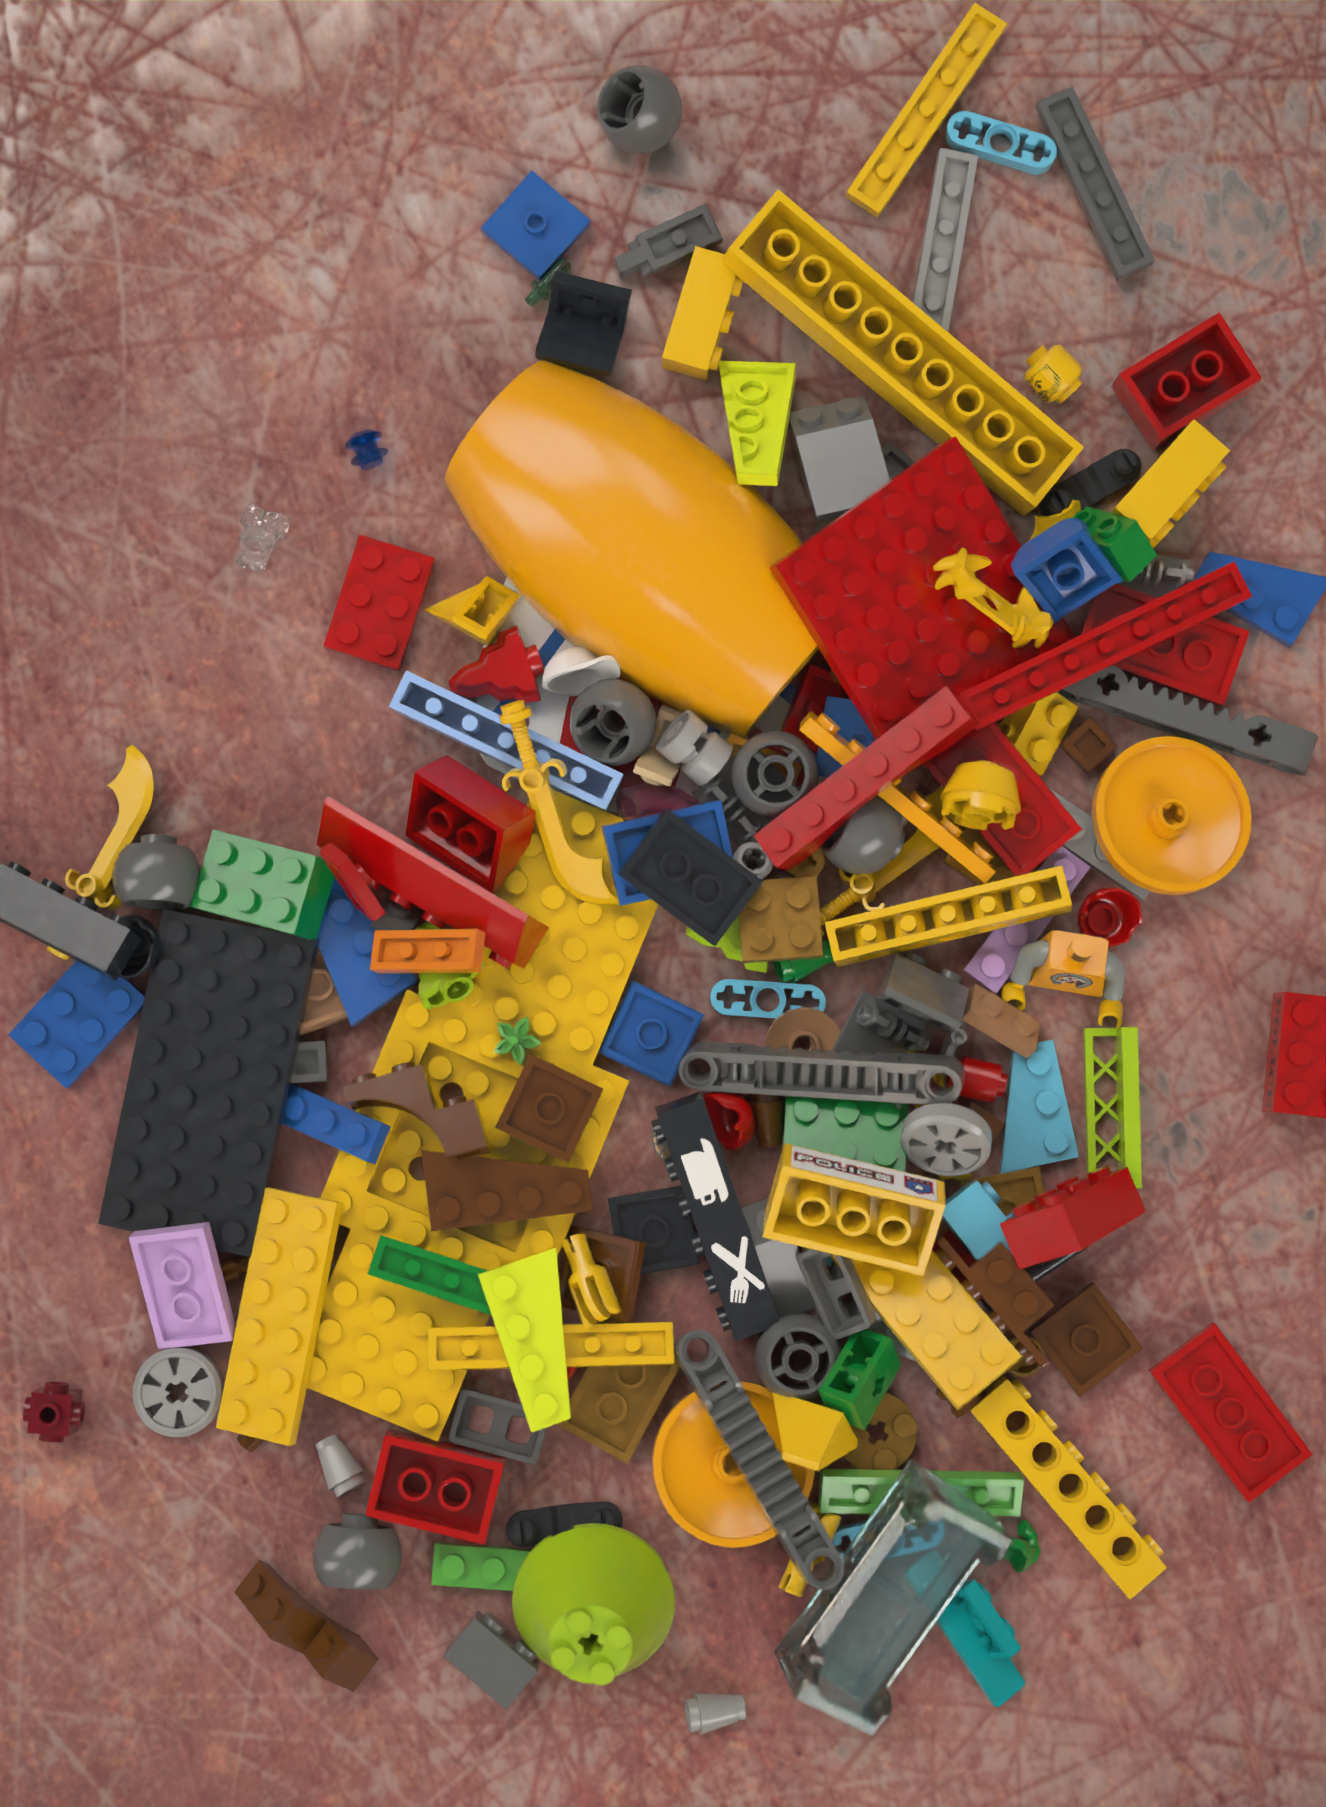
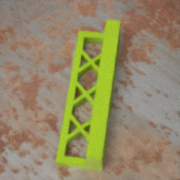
(1126, 1097)

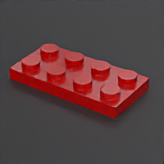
(1193, 662)
(1043, 820)
(1230, 1412)

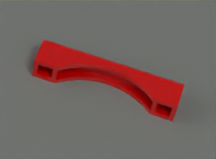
(901, 749)

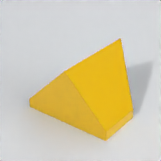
(477, 610)
(812, 1433)

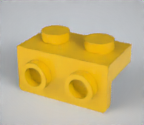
(1039, 729)

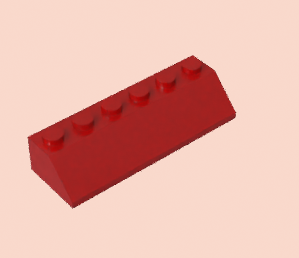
(431, 885)

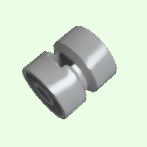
(690, 744)

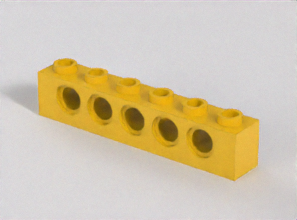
(949, 916)
(1128, 1571)

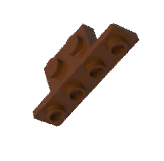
(1008, 1291)

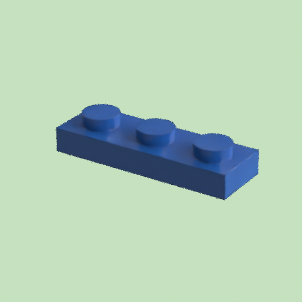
(334, 1124)

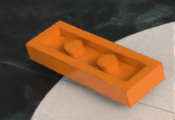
(427, 951)

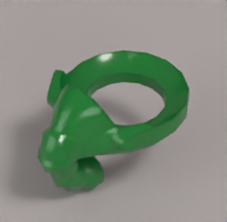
(1021, 1552)

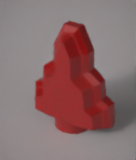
(503, 671)

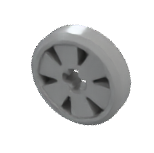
(946, 1139)
(181, 1416)

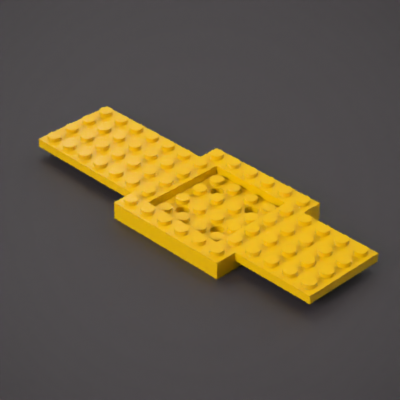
(376, 1331)

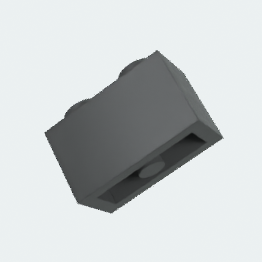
(492, 1658)

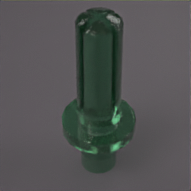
(541, 288)

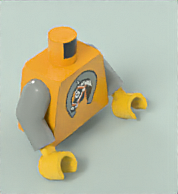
(1070, 965)

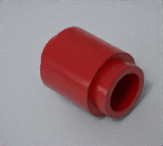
(982, 1080)

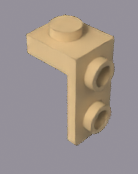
(652, 764)

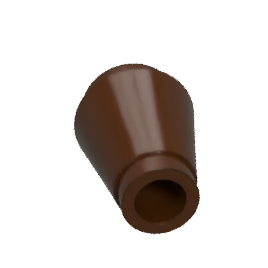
(769, 1118)

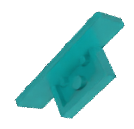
(983, 1641)

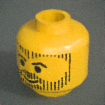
(1053, 373)

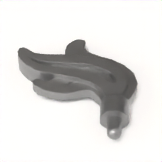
(953, 1040)

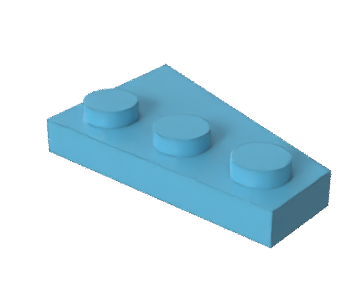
(1036, 1113)

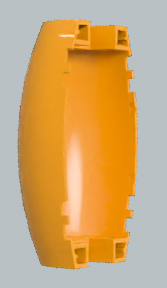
(634, 543)

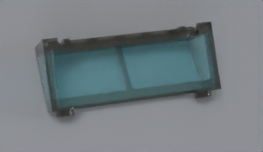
(891, 1594)

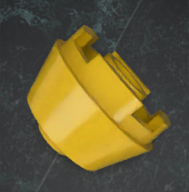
(981, 795)

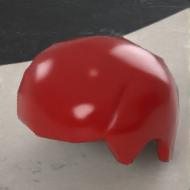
(1110, 915)
(731, 1118)

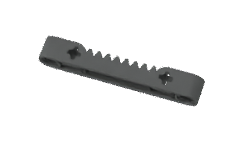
(1282, 744)
(822, 1074)
(759, 1460)

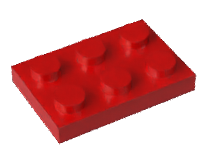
(379, 603)

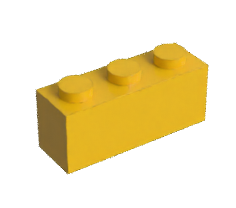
(701, 316)

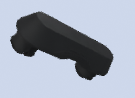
(1093, 482)
(532, 1526)

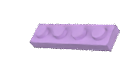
(999, 952)

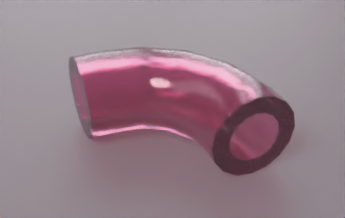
(648, 799)

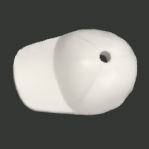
(576, 669)

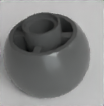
(639, 109)
(602, 733)
(751, 749)
(867, 838)
(156, 874)
(769, 1372)
(357, 1553)

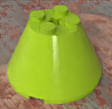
(593, 1602)

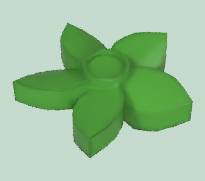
(516, 1039)

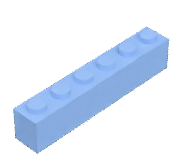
(484, 733)

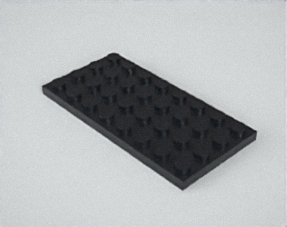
(209, 1079)

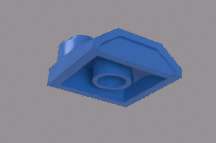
(1064, 568)

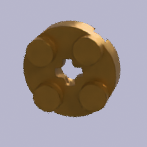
(893, 1449)

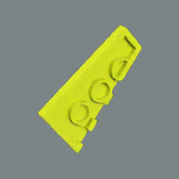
(757, 416)
(530, 1329)

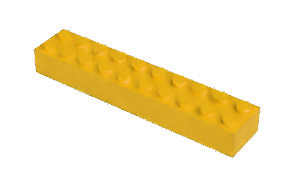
(900, 352)

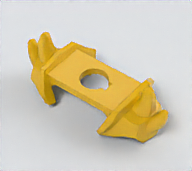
(1019, 619)

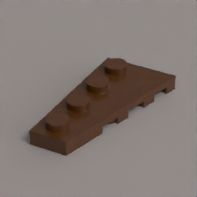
(500, 1191)

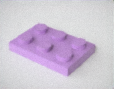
(183, 1285)

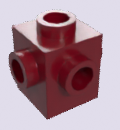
(66, 1404)

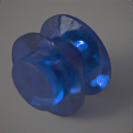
(366, 449)

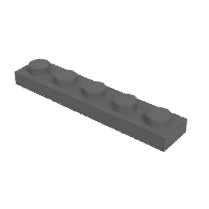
(1095, 183)

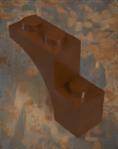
(409, 1090)
(295, 1623)

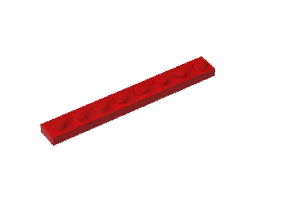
(1106, 645)

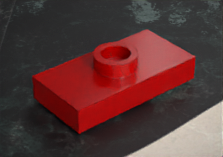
(353, 881)

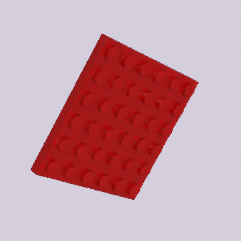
(873, 597)

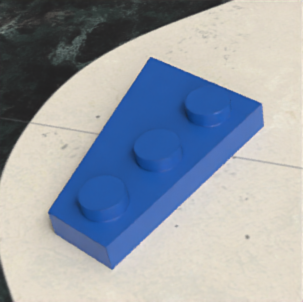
(1279, 598)

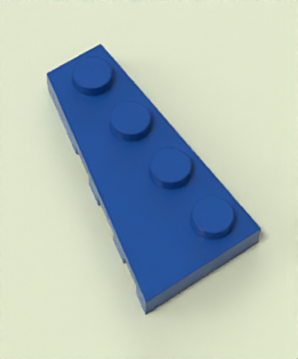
(347, 951)

